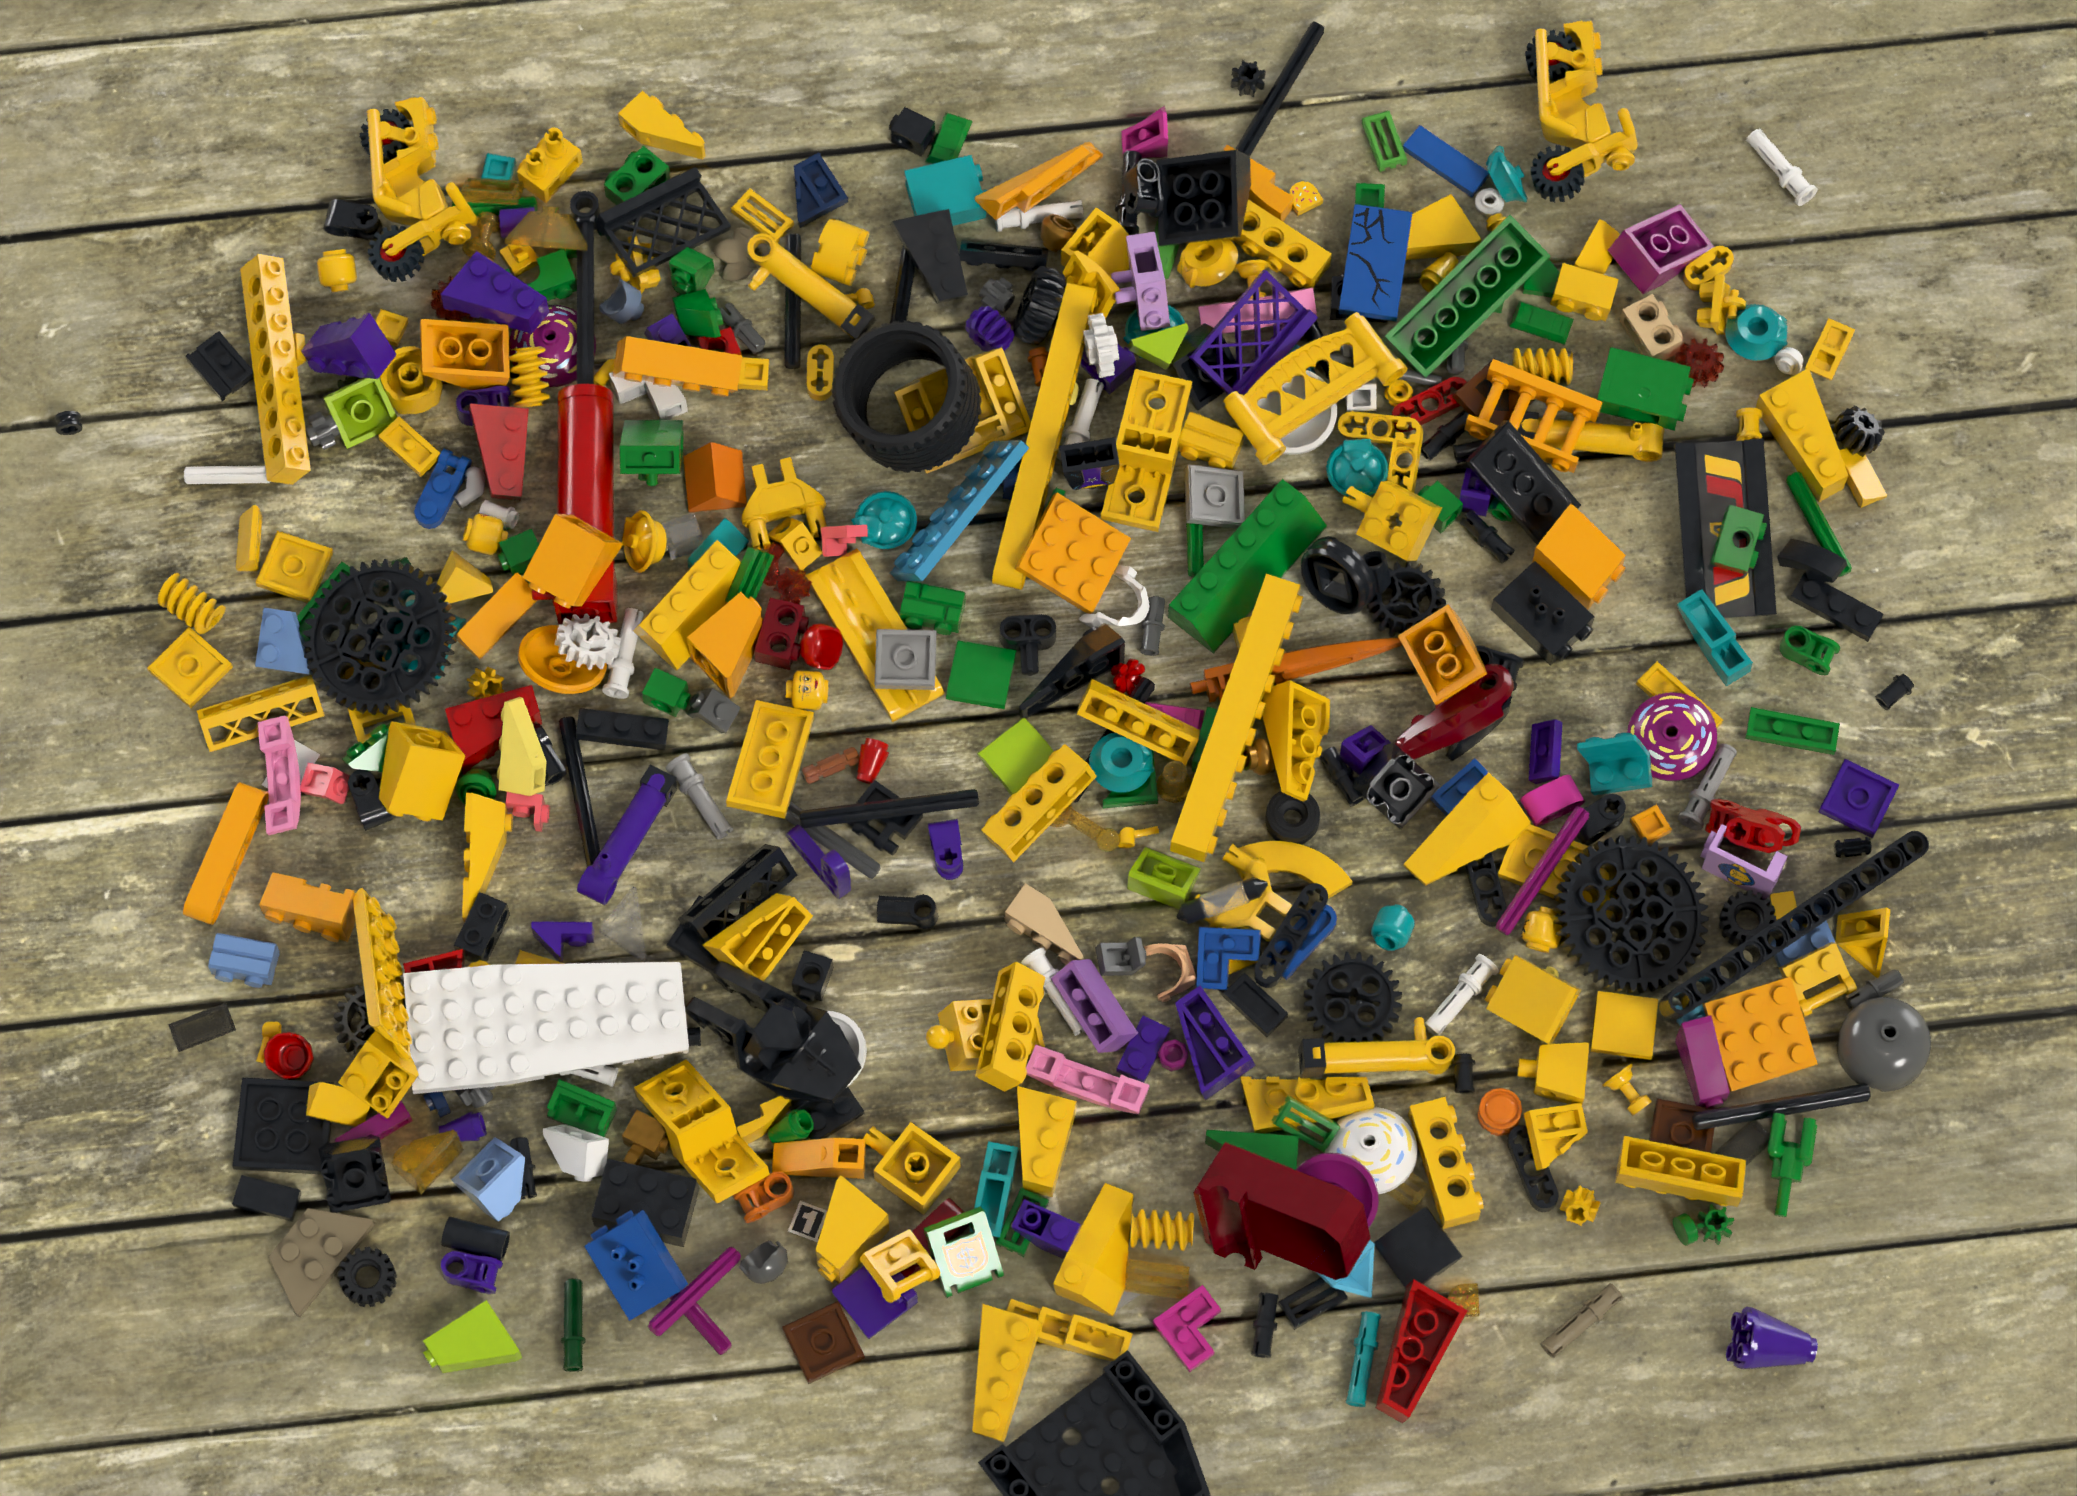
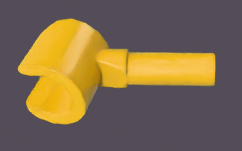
(863, 297)
(1128, 835)
(268, 1031)

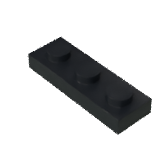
(1003, 255)
(1836, 607)
(622, 729)

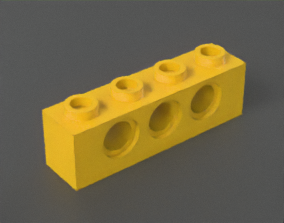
(1290, 243)
(1138, 722)
(1037, 818)
(1010, 1026)
(1451, 1209)

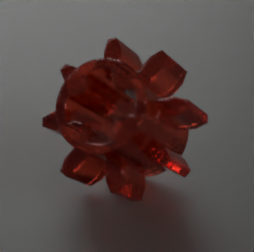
(792, 585)

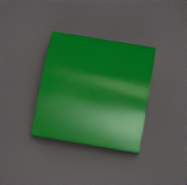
(981, 674)

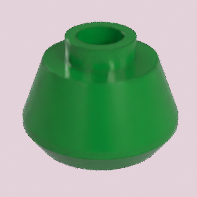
(477, 782)

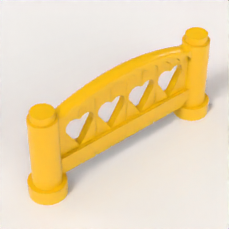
(1266, 428)

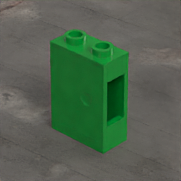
(1644, 388)
(651, 448)

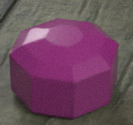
(1173, 1055)

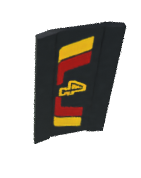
(1708, 482)

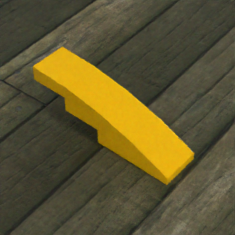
(1075, 1332)

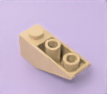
(1039, 919)

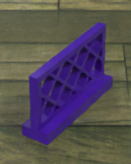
(1273, 351)

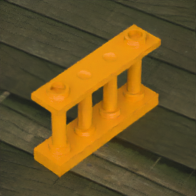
(1556, 399)

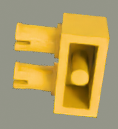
(549, 165)

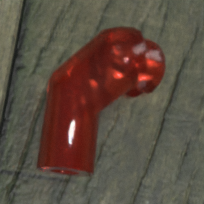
(776, 550)

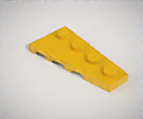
(1329, 1097)
(1003, 1361)

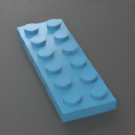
(959, 510)

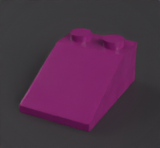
(1659, 248)

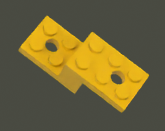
(1147, 450)
(701, 1131)

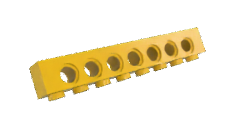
(275, 369)

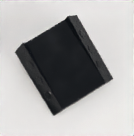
(1395, 785)
(354, 1173)

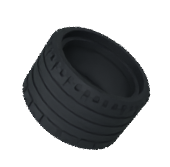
(870, 359)

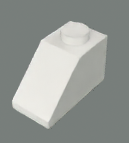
(577, 1151)

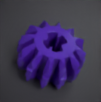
(989, 329)

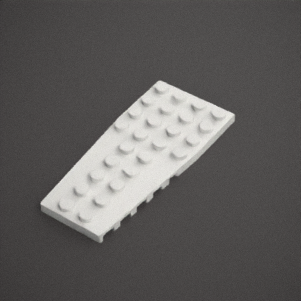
(539, 1020)

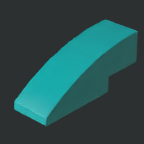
(1715, 637)
(996, 1184)

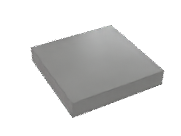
(1214, 496)
(905, 659)

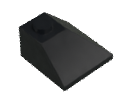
(1203, 388)

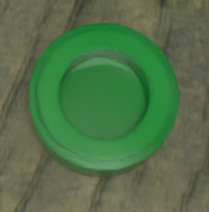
(1685, 1229)

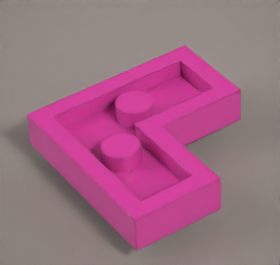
(1181, 1324)

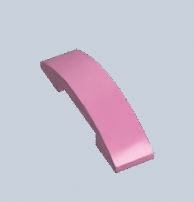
(1214, 313)
(282, 775)
(1085, 1082)

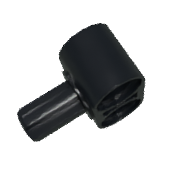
(1028, 641)

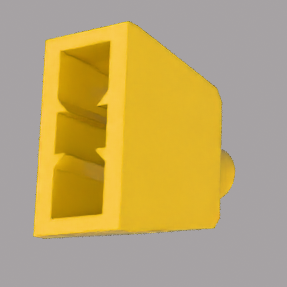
(1558, 1071)

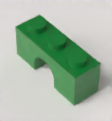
(555, 276)

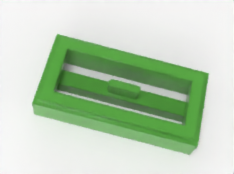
(1391, 161)

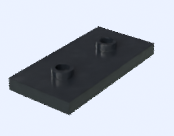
(1521, 480)

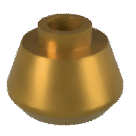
(1056, 232)

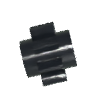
(1248, 78)

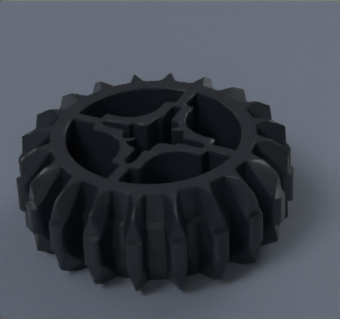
(1039, 305)
(1423, 586)

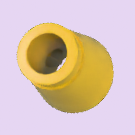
(1438, 271)

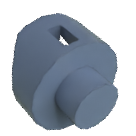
(623, 303)

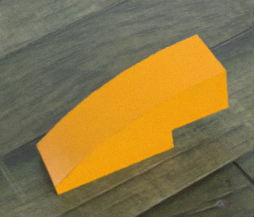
(1265, 193)

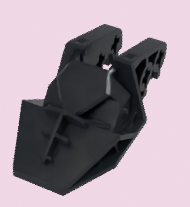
(793, 1046)

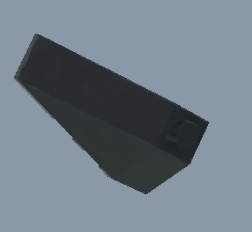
(1086, 660)

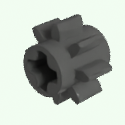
(997, 294)
(321, 430)
(476, 1096)

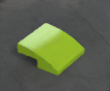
(1016, 755)

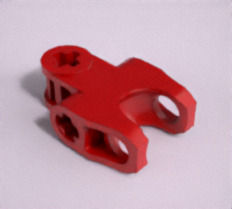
(1751, 827)

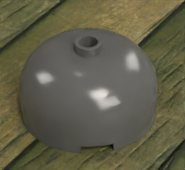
(1884, 1044)

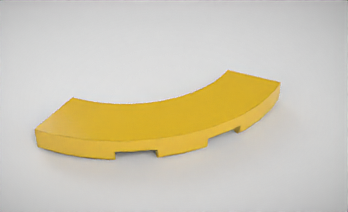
(1301, 861)

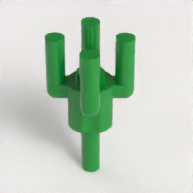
(1789, 1157)

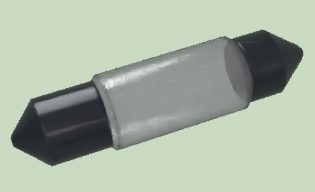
(1221, 900)

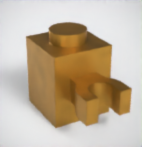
(644, 1136)

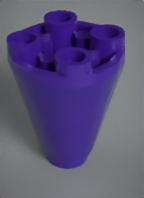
(1767, 1342)

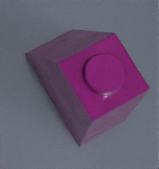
(1703, 1062)

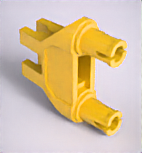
(781, 501)
(1247, 915)

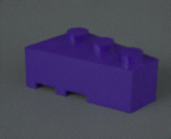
(495, 294)
(349, 348)
(1212, 1044)

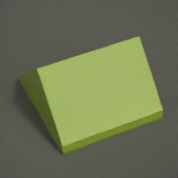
(360, 410)
(1162, 878)

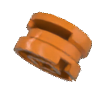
(1499, 1111)

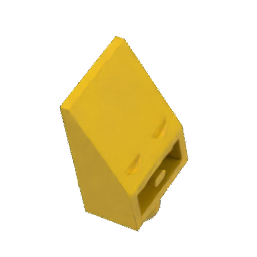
(963, 1033)

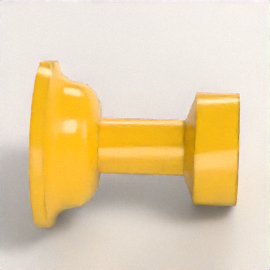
(1250, 270)
(1621, 1082)

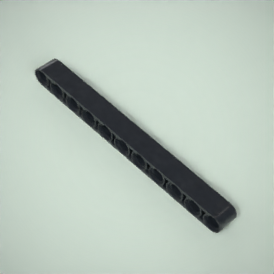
(1783, 931)

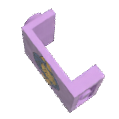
(1739, 871)

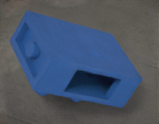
(635, 1263)

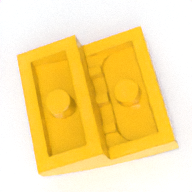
(1086, 272)

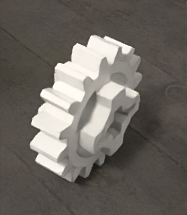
(1101, 345)
(587, 641)

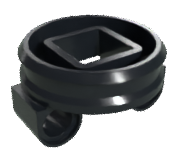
(1361, 575)

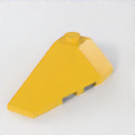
(1476, 826)

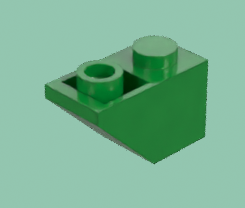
(690, 271)
(698, 314)
(371, 753)

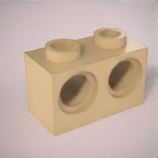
(1645, 332)

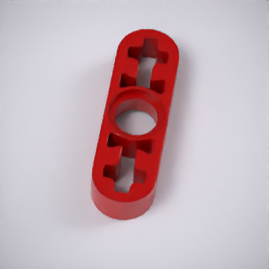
(1444, 387)

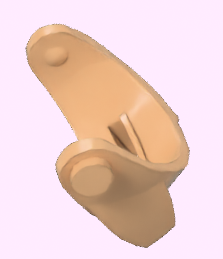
(1181, 955)

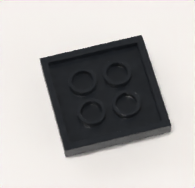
(275, 1130)

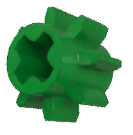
(1719, 1218)

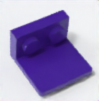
(866, 1305)

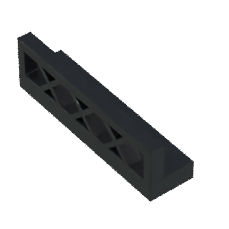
(736, 884)

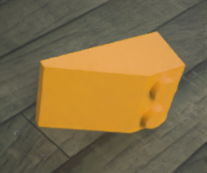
(465, 353)
(1443, 654)

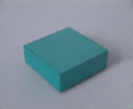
(498, 167)

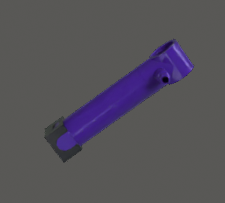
(603, 875)

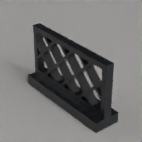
(655, 200)

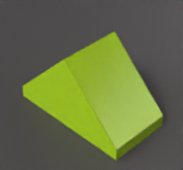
(1159, 346)

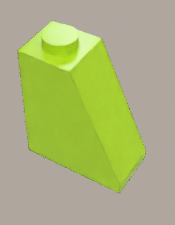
(471, 1342)

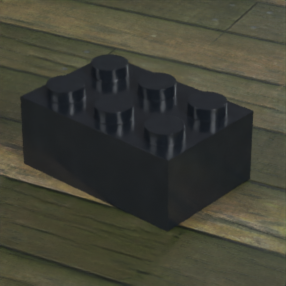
(662, 1195)

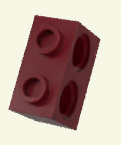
(774, 633)

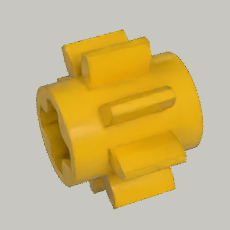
(485, 683)
(1580, 1205)

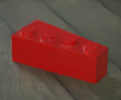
(1419, 1342)

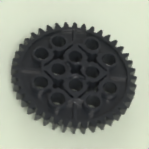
(396, 682)
(1580, 917)

